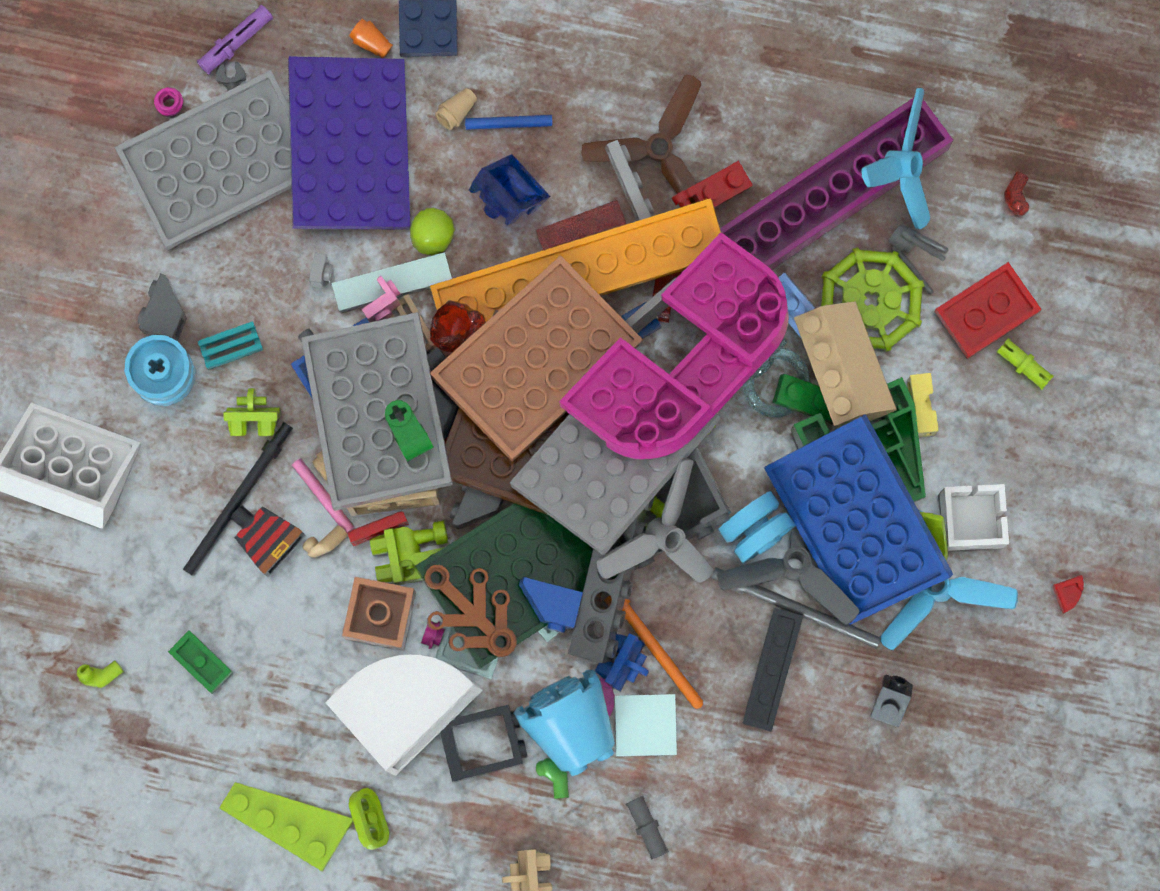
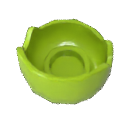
(431, 231)

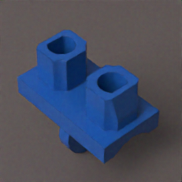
(627, 663)

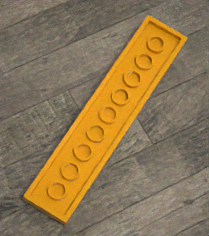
(604, 260)

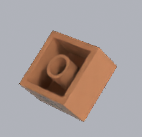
(379, 613)

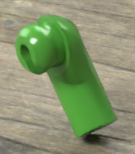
(553, 773)

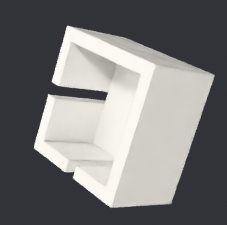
(972, 519)

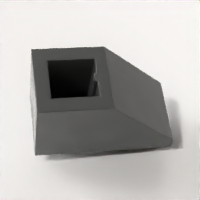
(163, 312)
(474, 508)

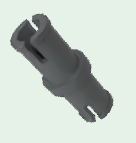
(647, 827)

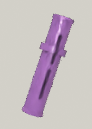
(238, 36)

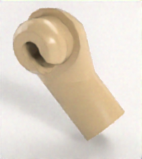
(327, 544)

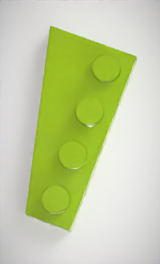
(295, 826)

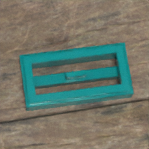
(204, 343)

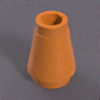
(370, 38)

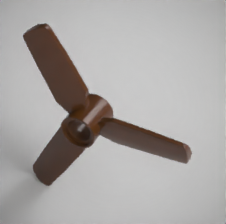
(669, 127)

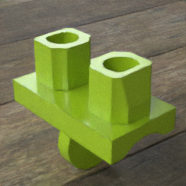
(238, 416)

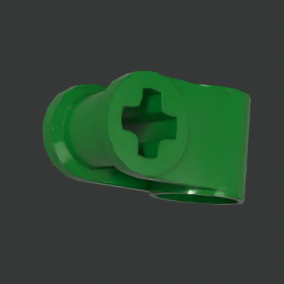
(408, 433)

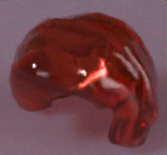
(454, 325)

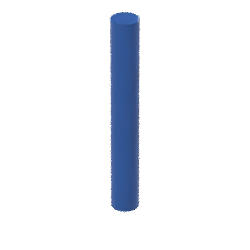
(508, 122)

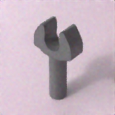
(231, 82)

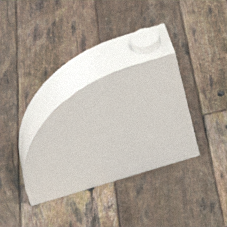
(401, 705)

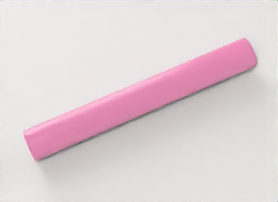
(321, 494)

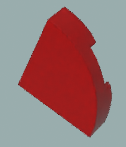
(1069, 592)

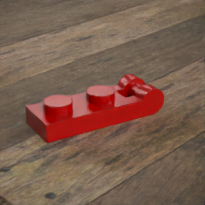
(719, 187)

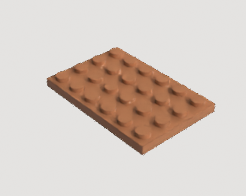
(531, 356)

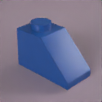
(552, 603)

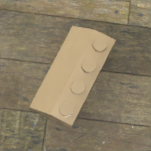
(844, 363)

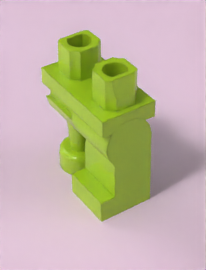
(404, 552)

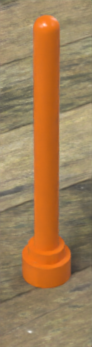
(660, 654)

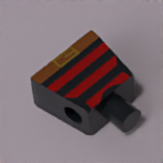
(266, 537)

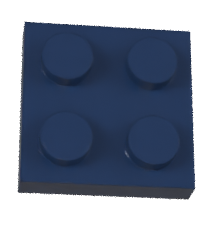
(428, 28)

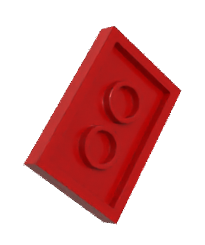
(987, 310)

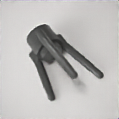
(906, 239)

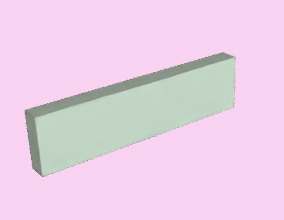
(407, 278)

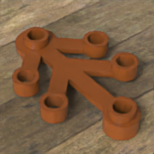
(474, 613)

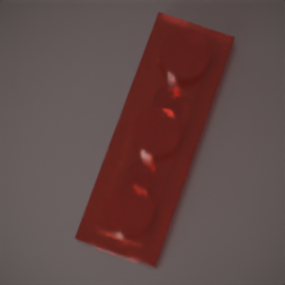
(581, 225)

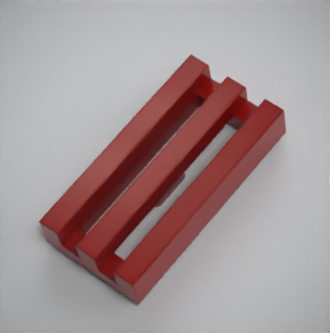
(376, 528)

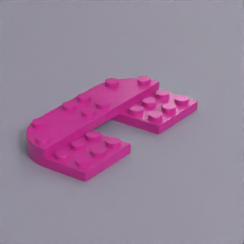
(656, 413)

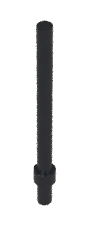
(270, 450)

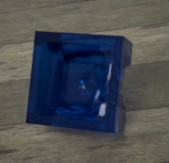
(508, 190)

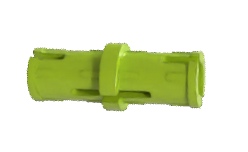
(1025, 363)

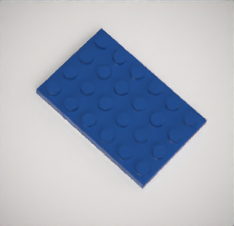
(858, 518)

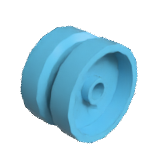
(143, 365)
(759, 530)

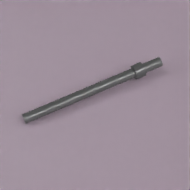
(807, 612)

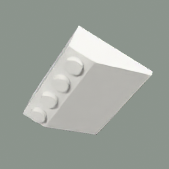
(66, 465)

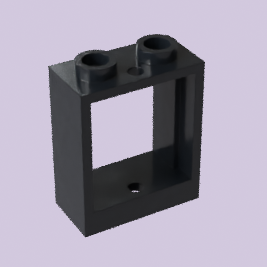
(451, 750)

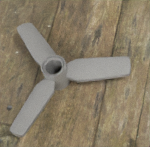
(661, 534)

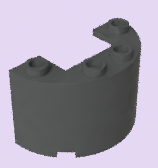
(701, 507)

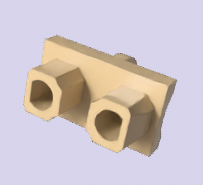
(524, 873)

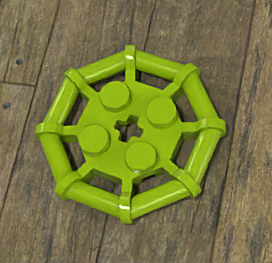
(884, 287)

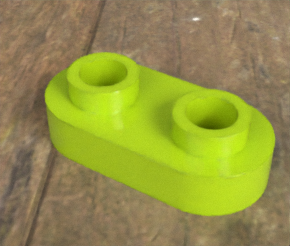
(368, 819)

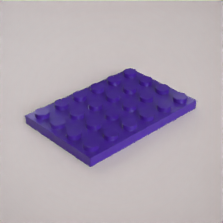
(348, 143)

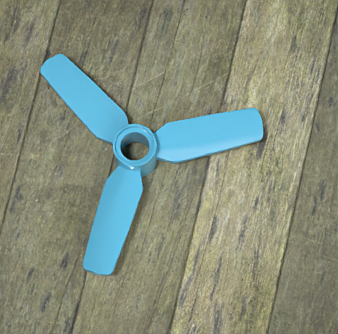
(906, 166)
(961, 589)

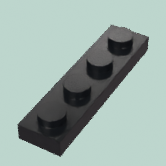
(772, 669)

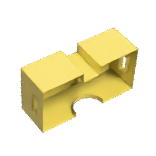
(920, 388)

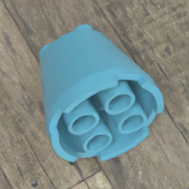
(570, 722)

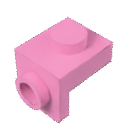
(382, 306)

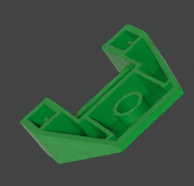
(896, 432)

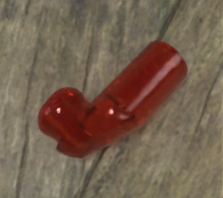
(1014, 196)

